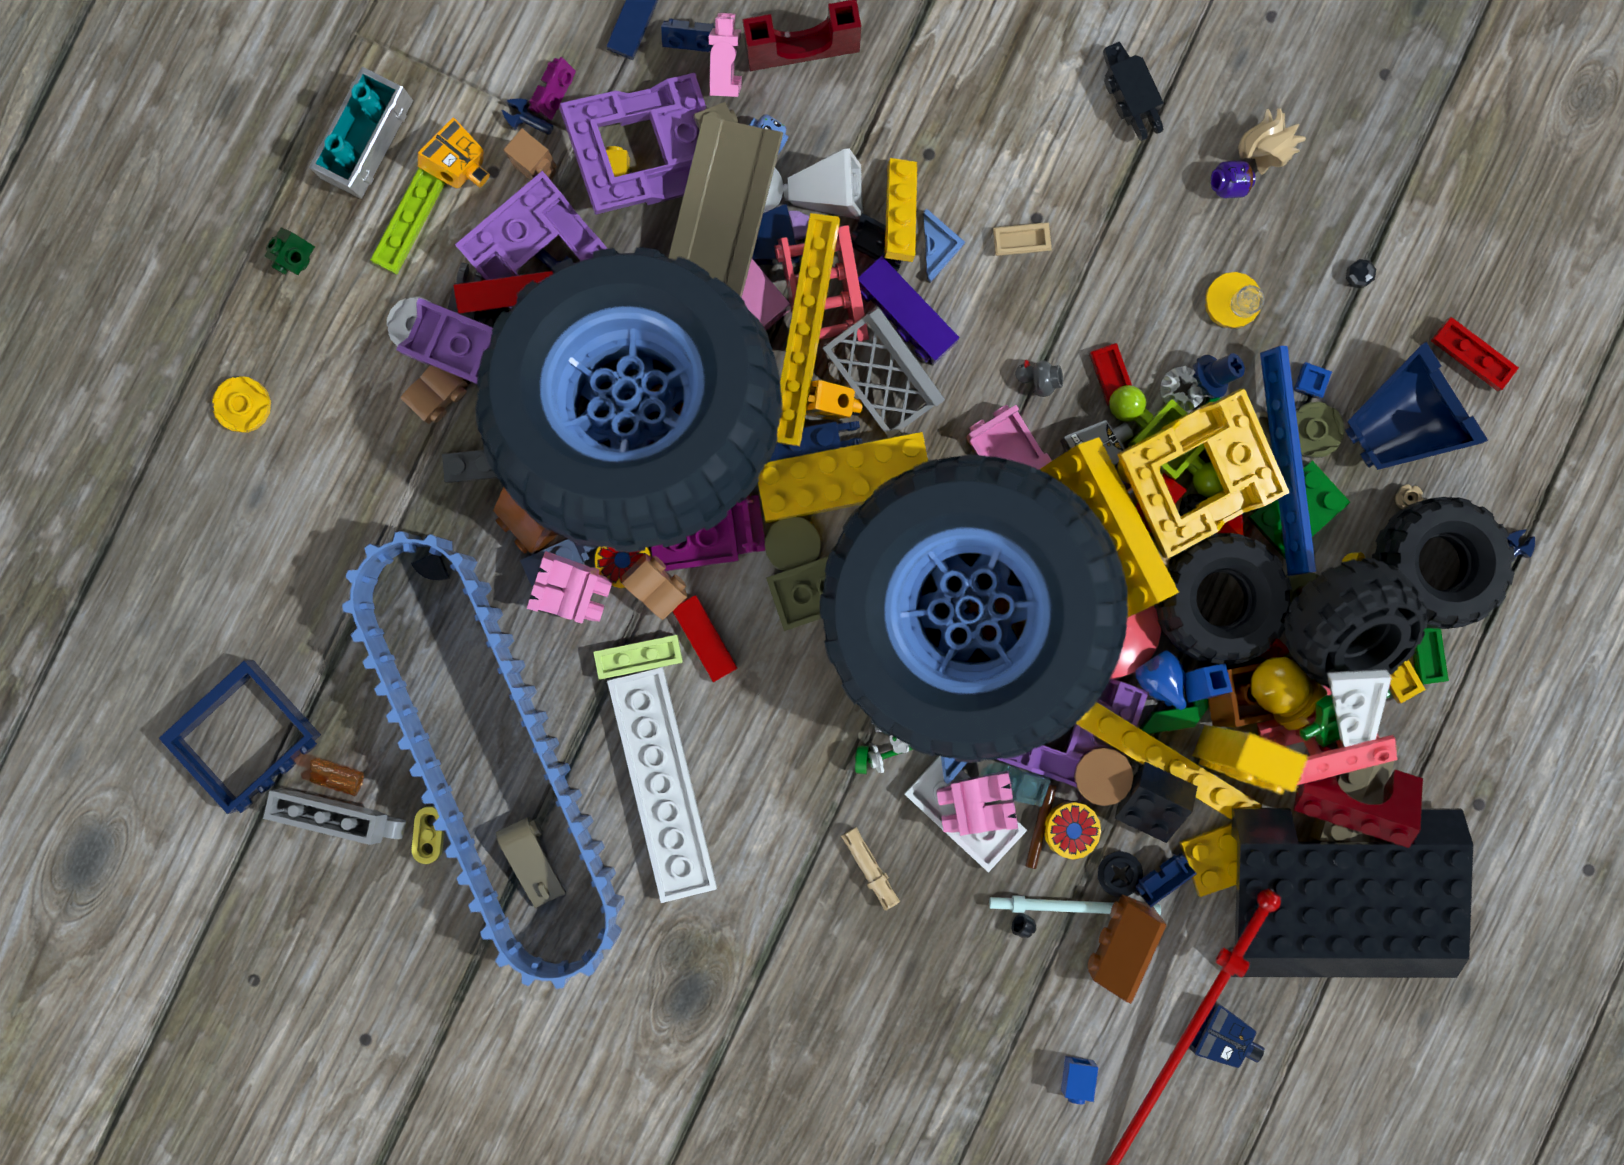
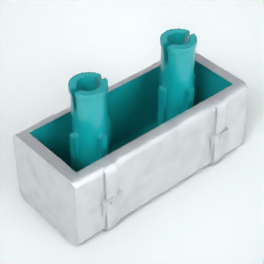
(361, 132)

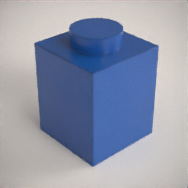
(1207, 683)
(1079, 1080)

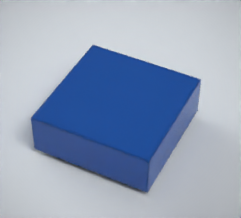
(1312, 380)

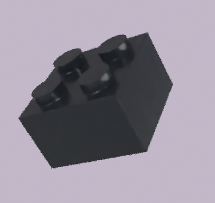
(1157, 802)

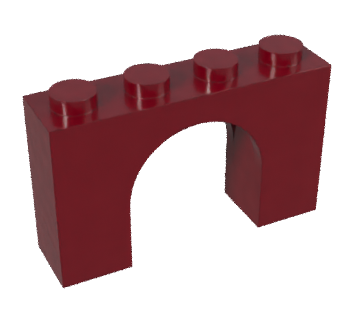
(833, 37)
(1393, 820)

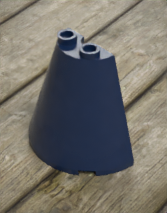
(1413, 416)

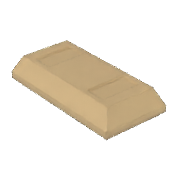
(1022, 239)

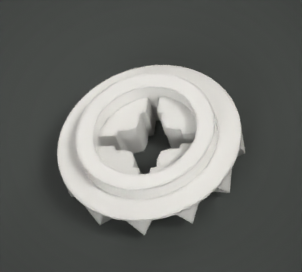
(1171, 383)

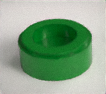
(861, 758)

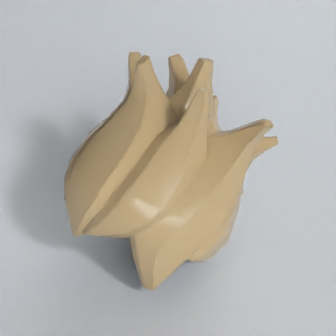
(1270, 142)

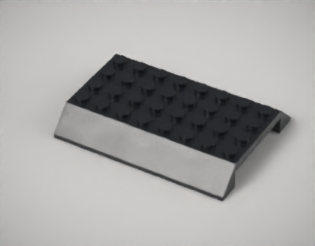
(1355, 903)

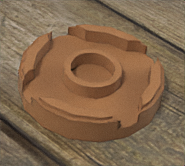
(1103, 776)

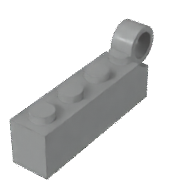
(332, 817)

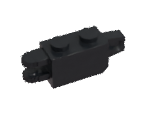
(1133, 89)

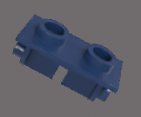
(680, 36)
(1172, 875)

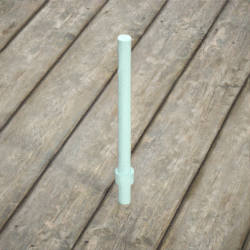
(1019, 904)

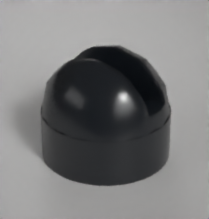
(1023, 926)

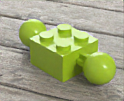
(1129, 404)

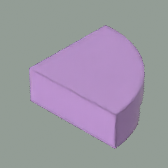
(799, 224)

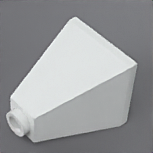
(829, 186)

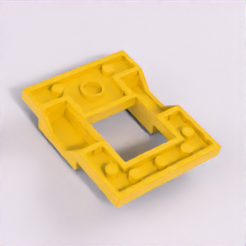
(1237, 454)

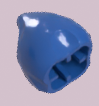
(1163, 679)

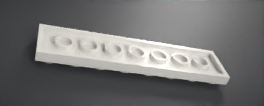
(662, 785)

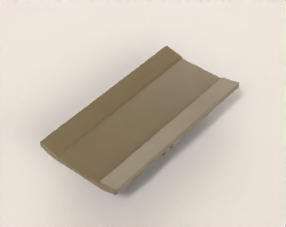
(726, 198)

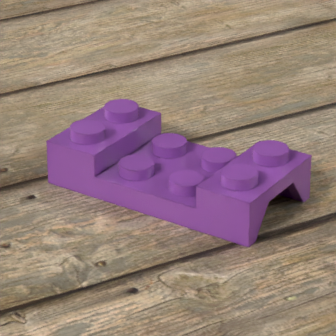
(447, 340)

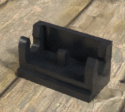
(870, 240)

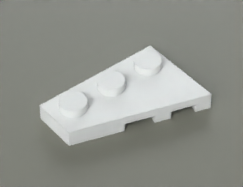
(1359, 703)

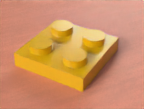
(1213, 859)

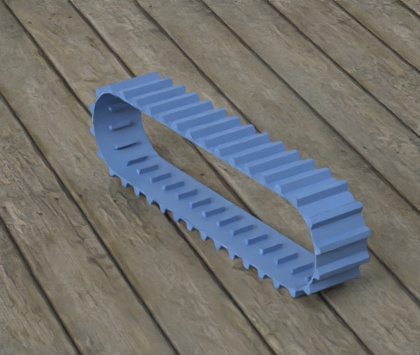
(428, 766)

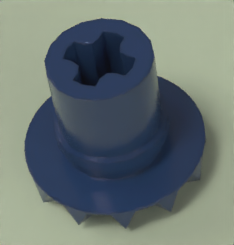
(1215, 374)

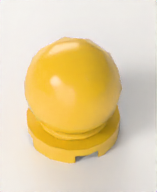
(1286, 691)

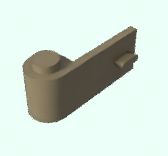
(523, 851)

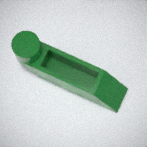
(1174, 718)

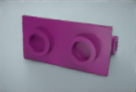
(558, 78)
(748, 525)

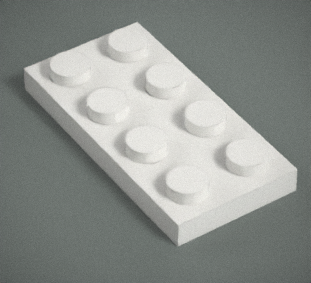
(984, 847)

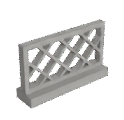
(906, 361)

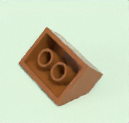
(1126, 947)

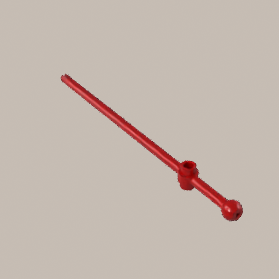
(1232, 963)

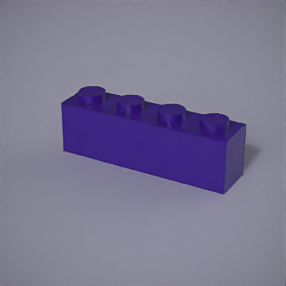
(907, 311)

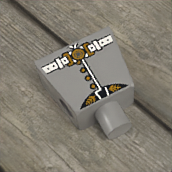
(1111, 438)

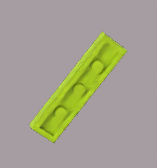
(407, 221)

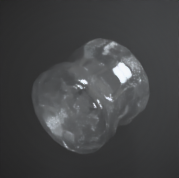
(1252, 297)

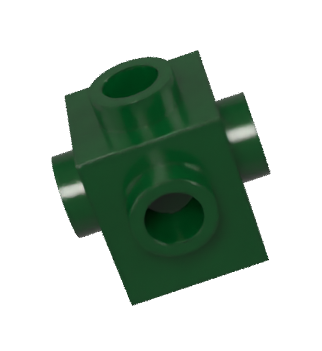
(288, 252)

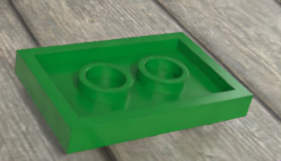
(1323, 505)

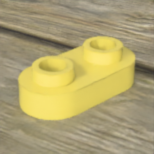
(426, 833)

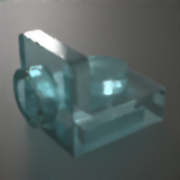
(1028, 787)

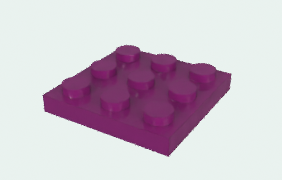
(703, 548)

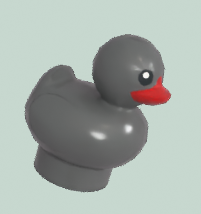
(1045, 376)

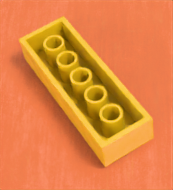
(835, 476)
(1094, 479)
(1249, 759)

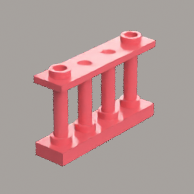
(844, 271)
(1332, 762)

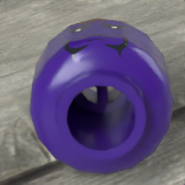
(1232, 179)

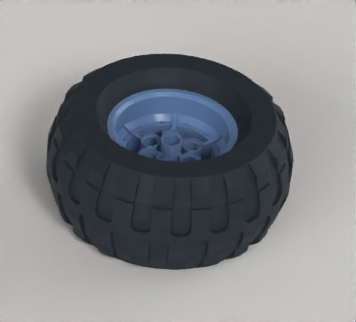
(553, 354)
(1068, 595)

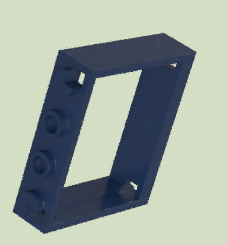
(175, 735)

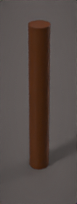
(1039, 830)

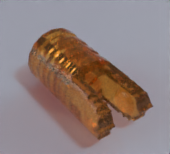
(336, 776)

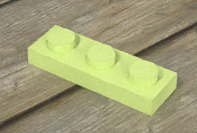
(638, 657)

